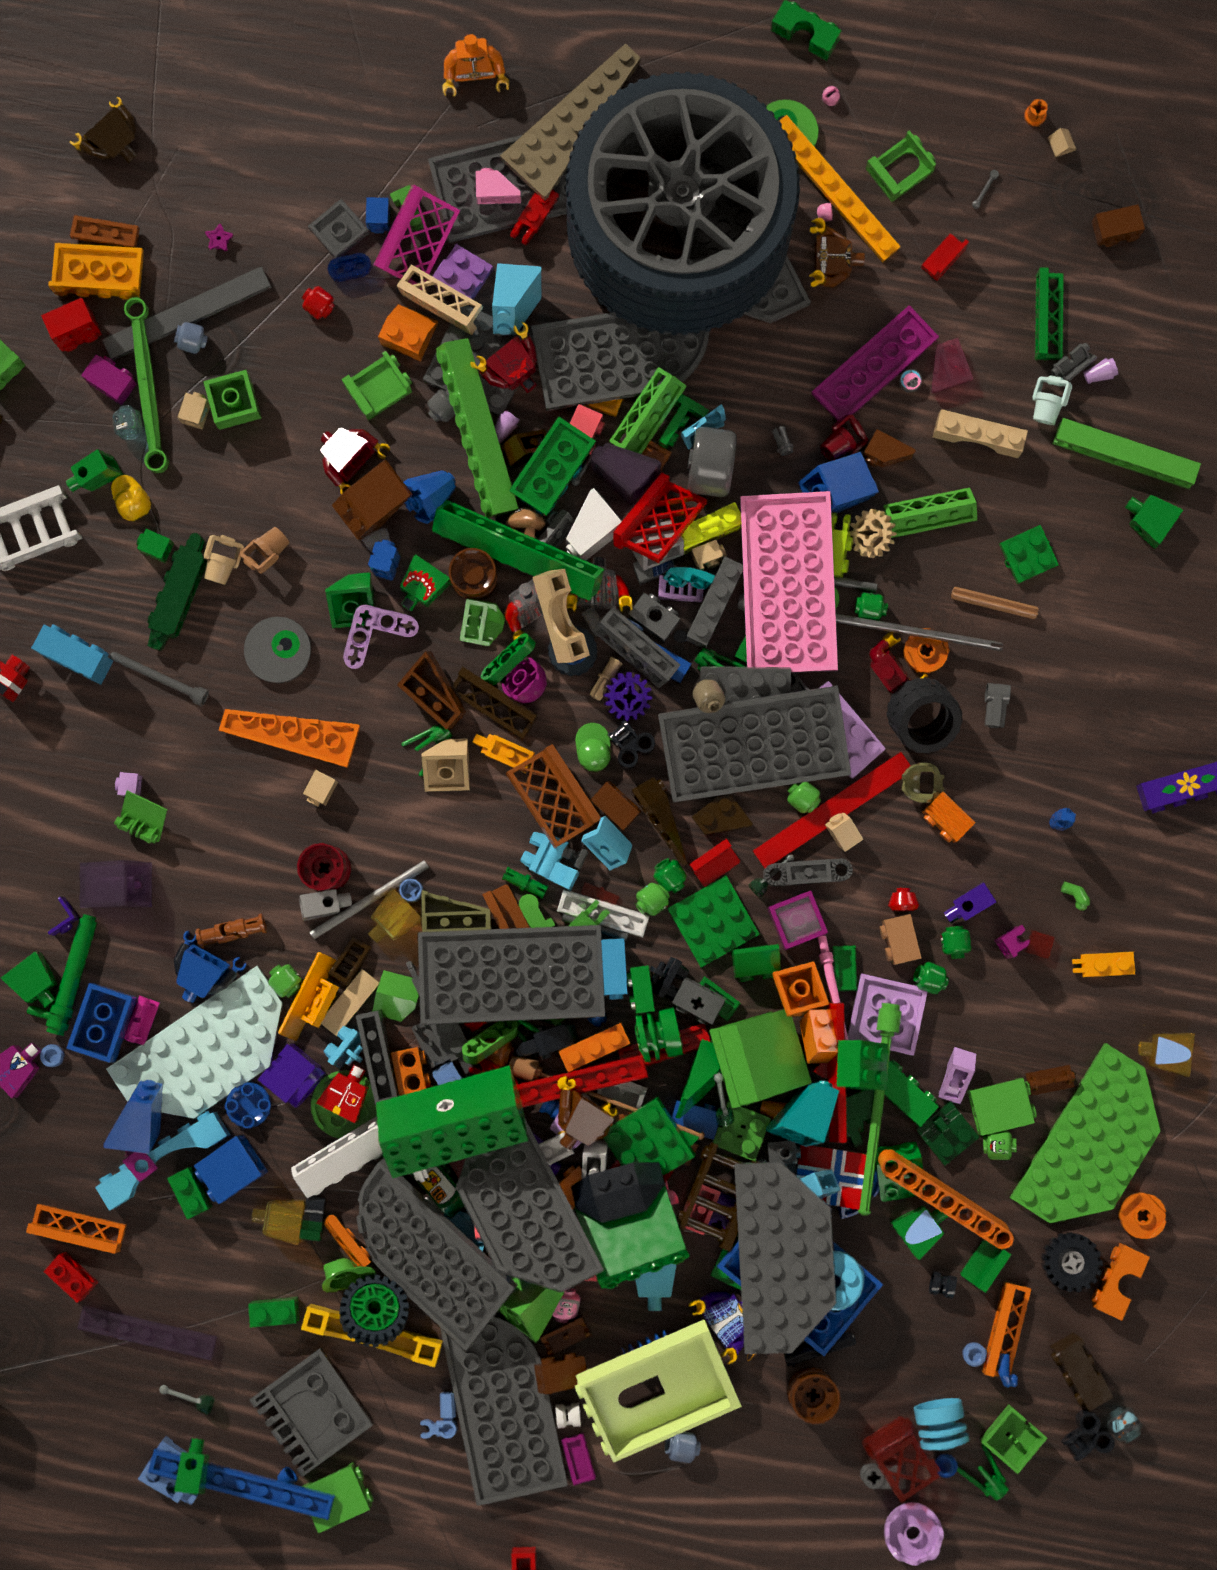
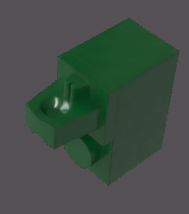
(858, 1109)

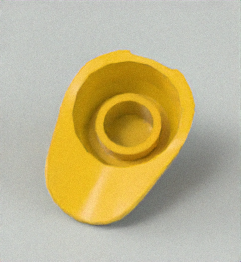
(130, 498)

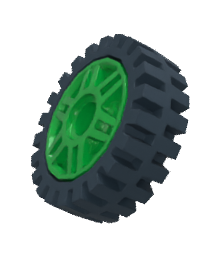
(370, 1327)

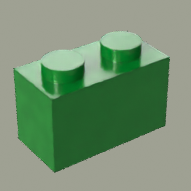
(189, 1192)
(274, 1312)

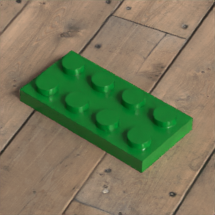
(552, 466)

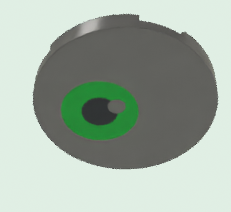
(277, 650)

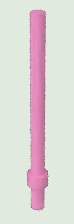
(826, 960)

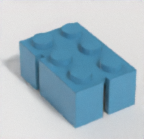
(73, 653)

